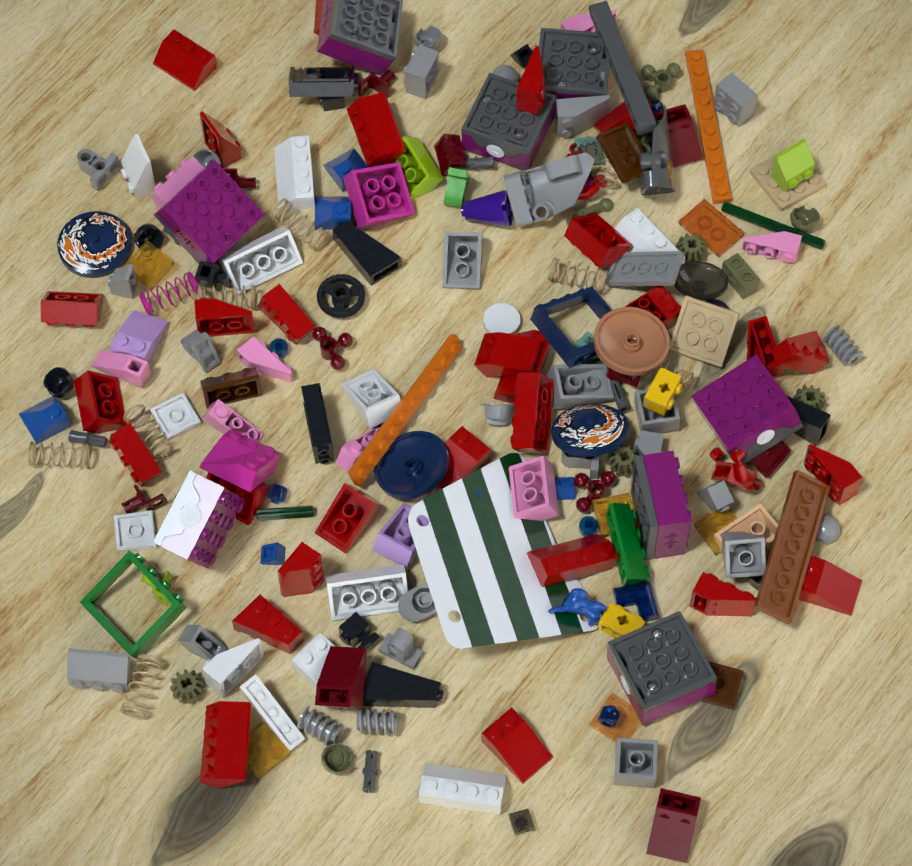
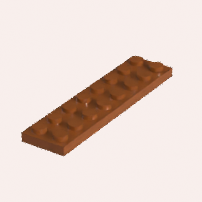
(792, 547)

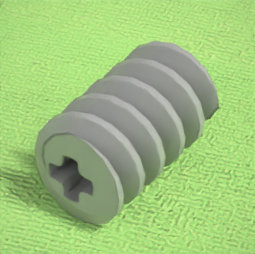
(841, 346)
(377, 722)
(318, 727)

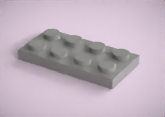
(645, 269)

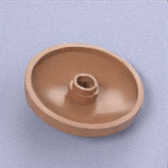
(631, 341)

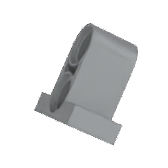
(96, 162)
(201, 349)
(582, 463)
(401, 648)

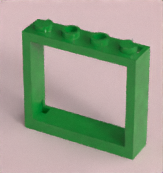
(157, 628)

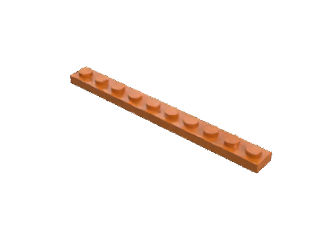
(708, 127)
(405, 410)

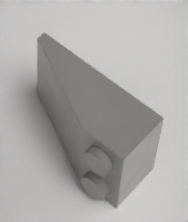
(579, 114)
(462, 259)
(579, 385)

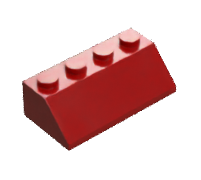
(376, 129)
(506, 387)
(532, 413)
(572, 559)
(225, 743)

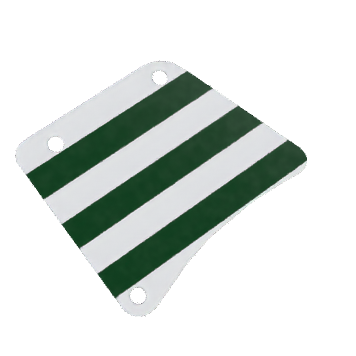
(481, 565)

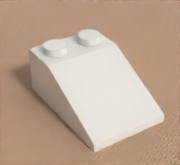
(137, 169)
(371, 397)
(311, 659)
(231, 666)

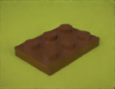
(622, 151)
(726, 686)

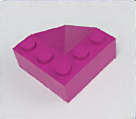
(378, 195)
(241, 460)

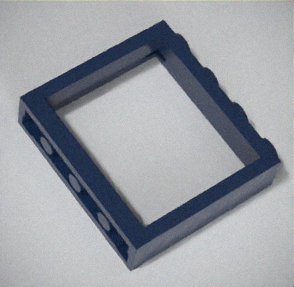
(541, 319)

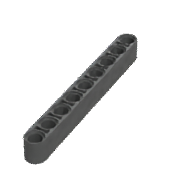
(622, 68)

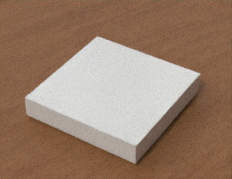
(175, 416)
(135, 531)

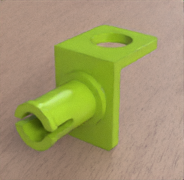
(156, 593)

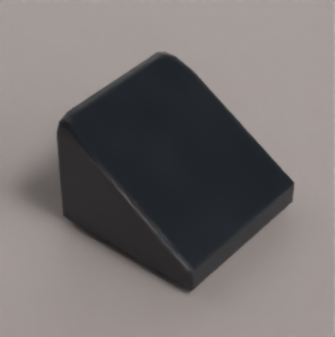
(522, 55)

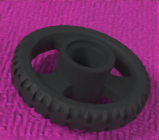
(341, 303)

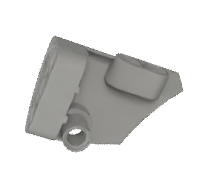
(549, 186)

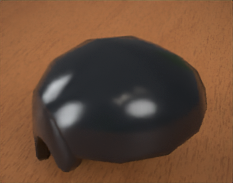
(150, 233)
(58, 382)

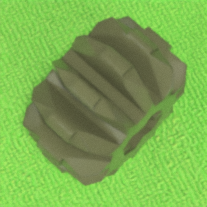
(692, 247)
(814, 395)
(616, 460)
(189, 692)

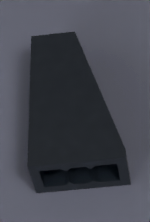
(366, 253)
(814, 422)
(399, 689)

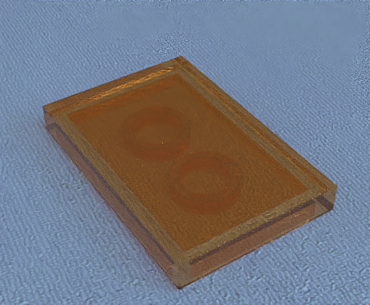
(713, 226)

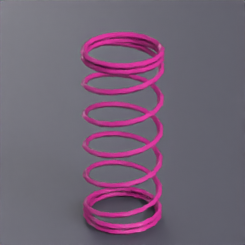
(148, 307)

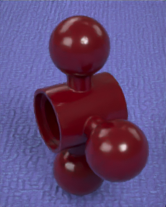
(344, 340)
(581, 480)

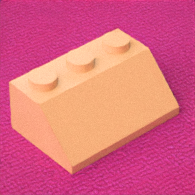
(756, 522)

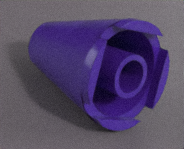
(489, 209)

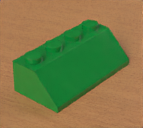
(626, 544)

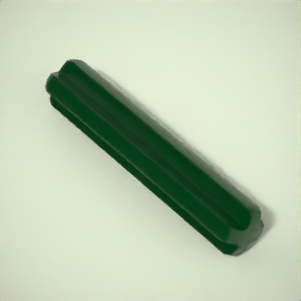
(285, 512)

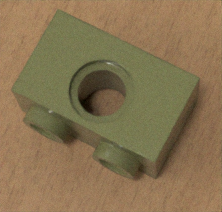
(741, 276)

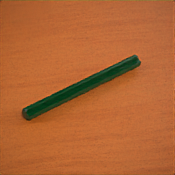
(771, 224)

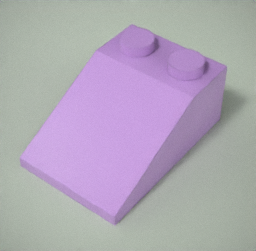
(139, 336)
(395, 538)

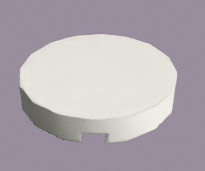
(502, 318)

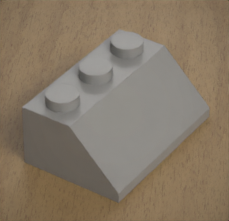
(99, 670)

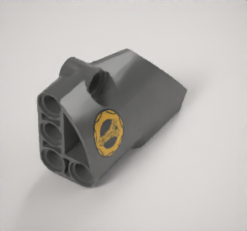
(661, 177)

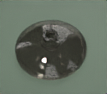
(701, 280)

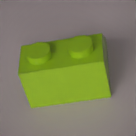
(793, 165)

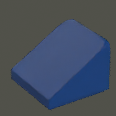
(565, 488)
(273, 554)

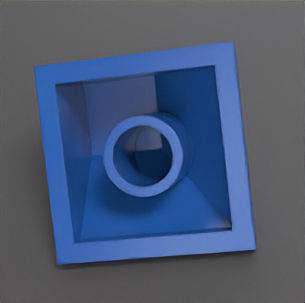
(343, 165)
(332, 211)
(45, 419)

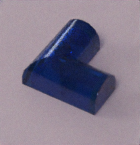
(639, 595)

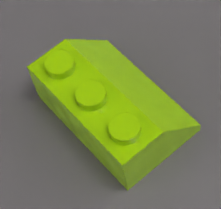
(418, 168)

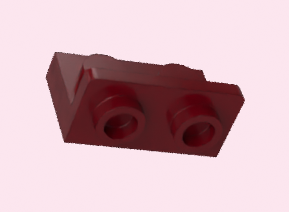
(449, 153)
(770, 459)

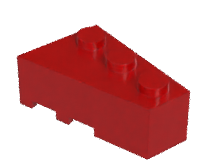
(286, 314)
(760, 342)
(801, 353)
(134, 455)
(268, 624)

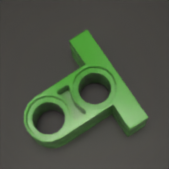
(456, 187)

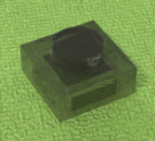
(521, 821)

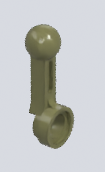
(604, 205)

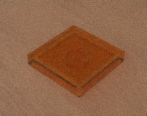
(626, 724)

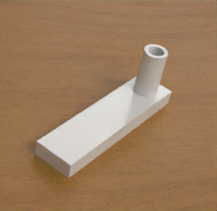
(271, 712)

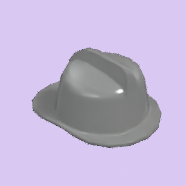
(498, 414)
(416, 603)

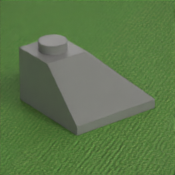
(743, 554)

